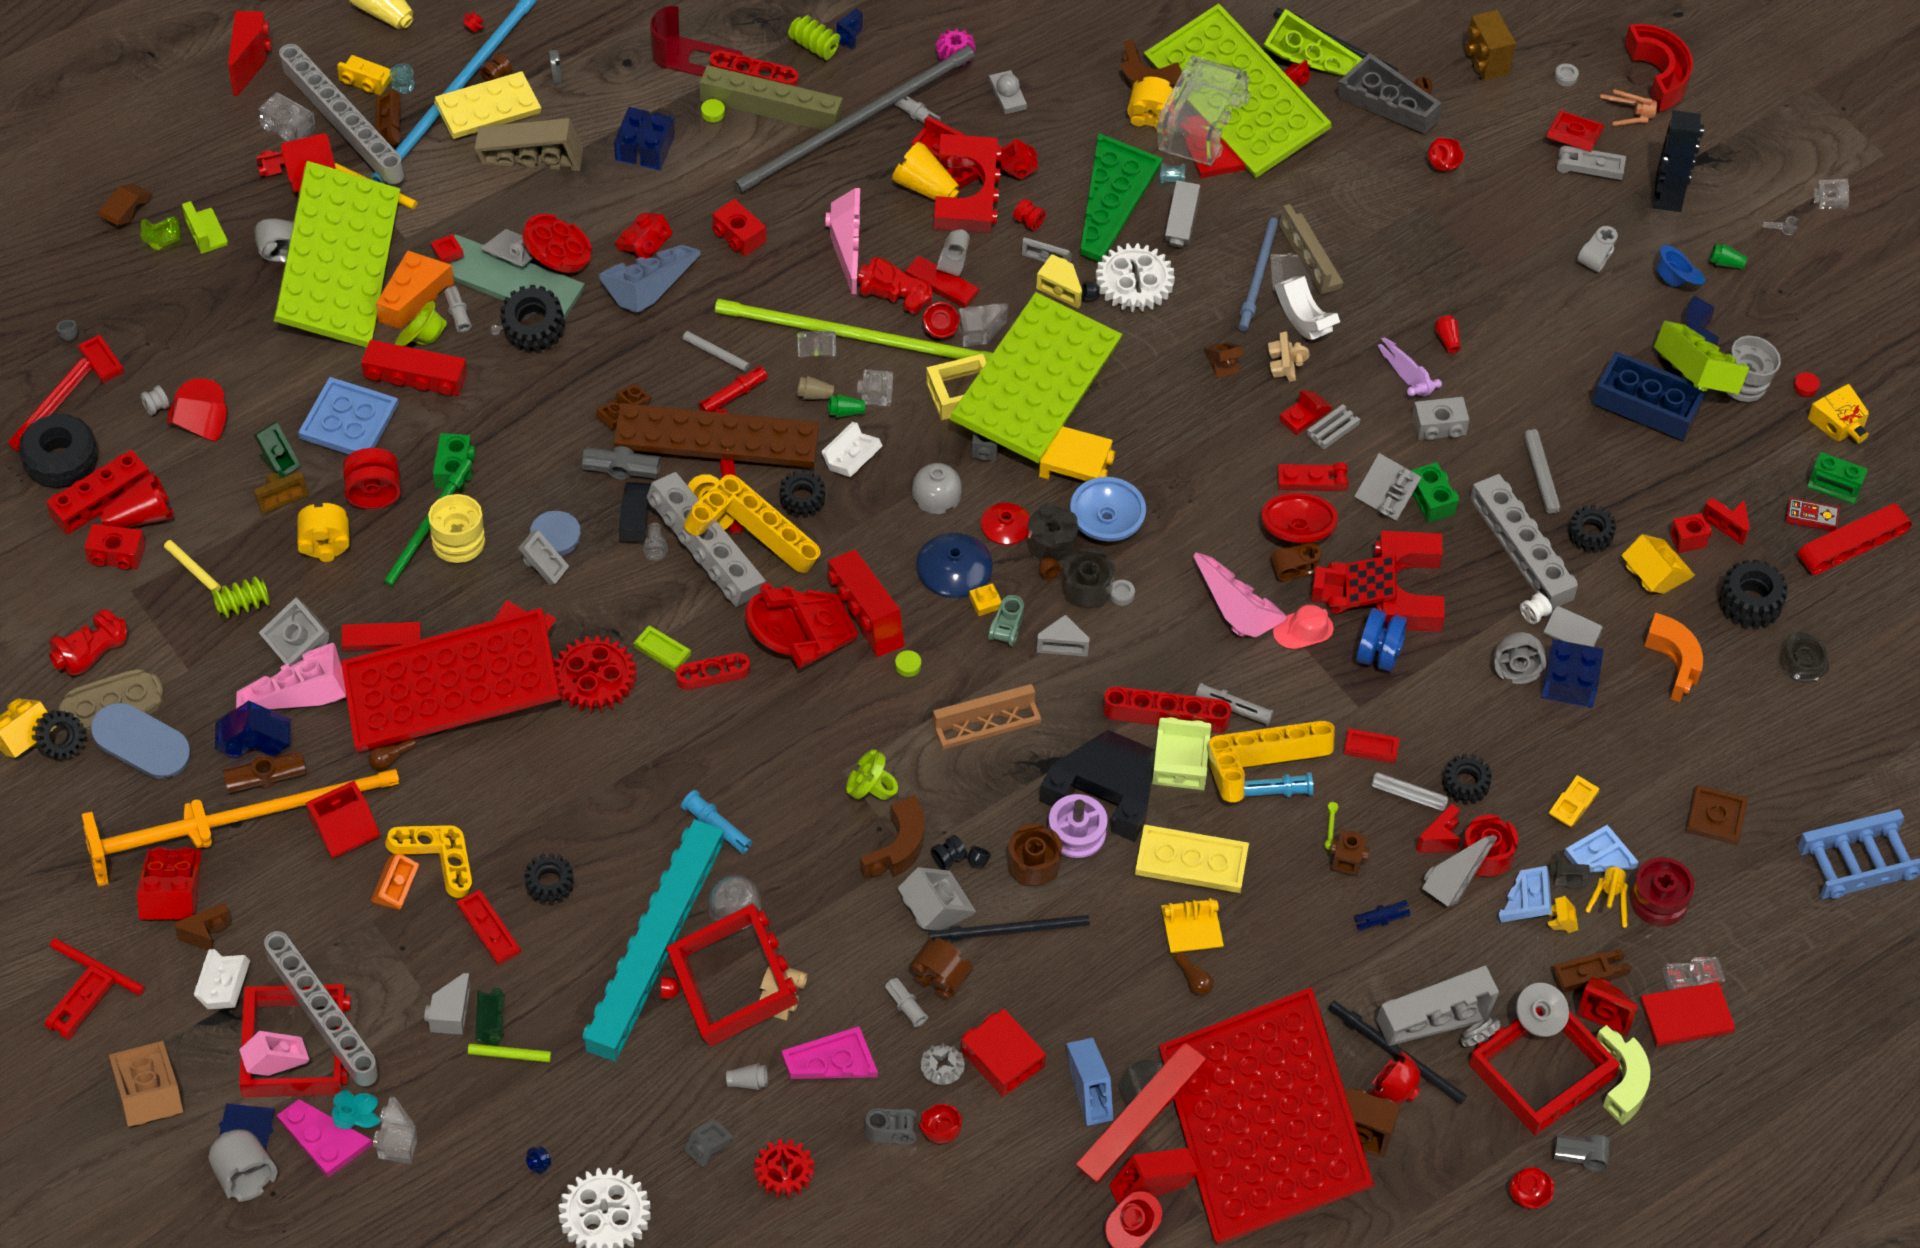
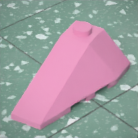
(844, 233)
(1236, 601)
(307, 683)

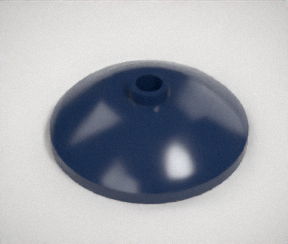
(950, 574)

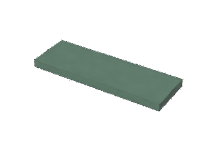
(500, 277)

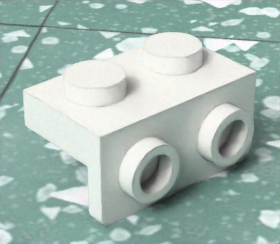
(850, 450)
(221, 980)

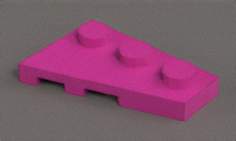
(831, 1057)
(320, 1138)

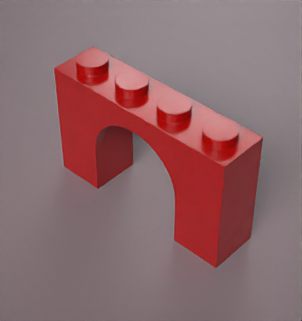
(976, 211)
(1413, 551)

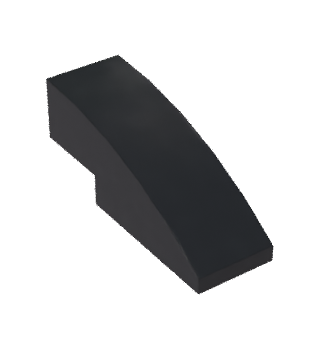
(634, 512)

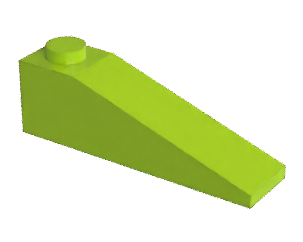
(1297, 40)

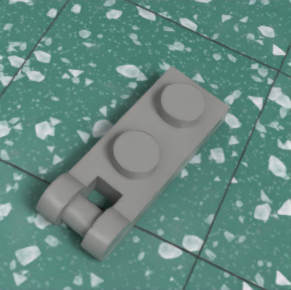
(1591, 163)

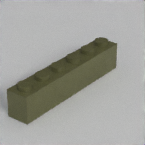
(771, 98)

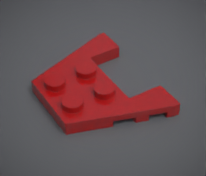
(821, 617)

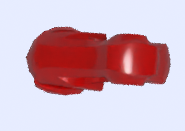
(890, 282)
(84, 647)

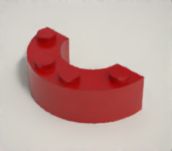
(1668, 54)

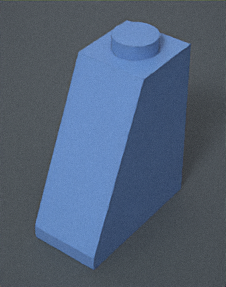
(1090, 1081)

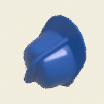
(1676, 268)

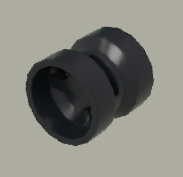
(949, 852)

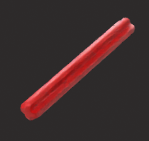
(54, 399)

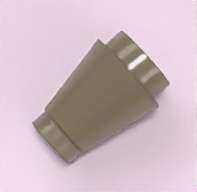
(814, 389)

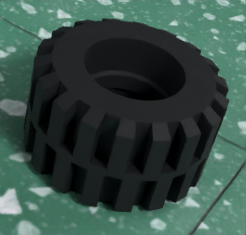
(530, 301)
(1748, 609)

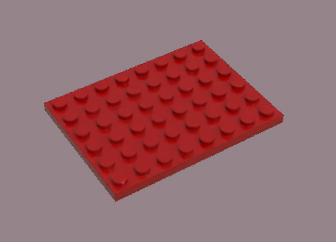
(1269, 1118)

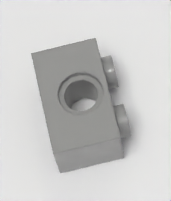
(1440, 418)

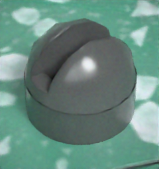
(67, 330)

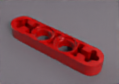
(755, 66)

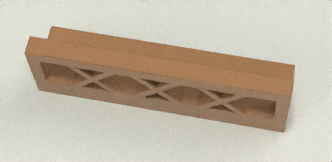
(986, 708)

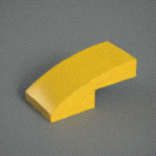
(1574, 801)

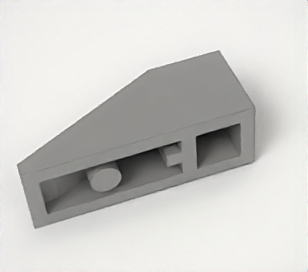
(1453, 875)

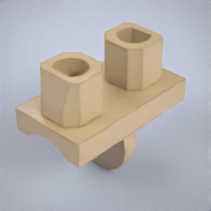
(1290, 356)

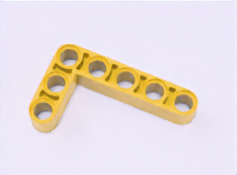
(756, 516)
(1264, 746)

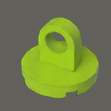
(869, 778)

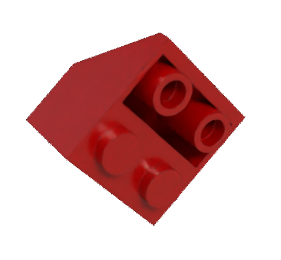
(342, 819)

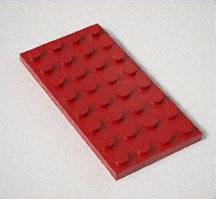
(450, 680)

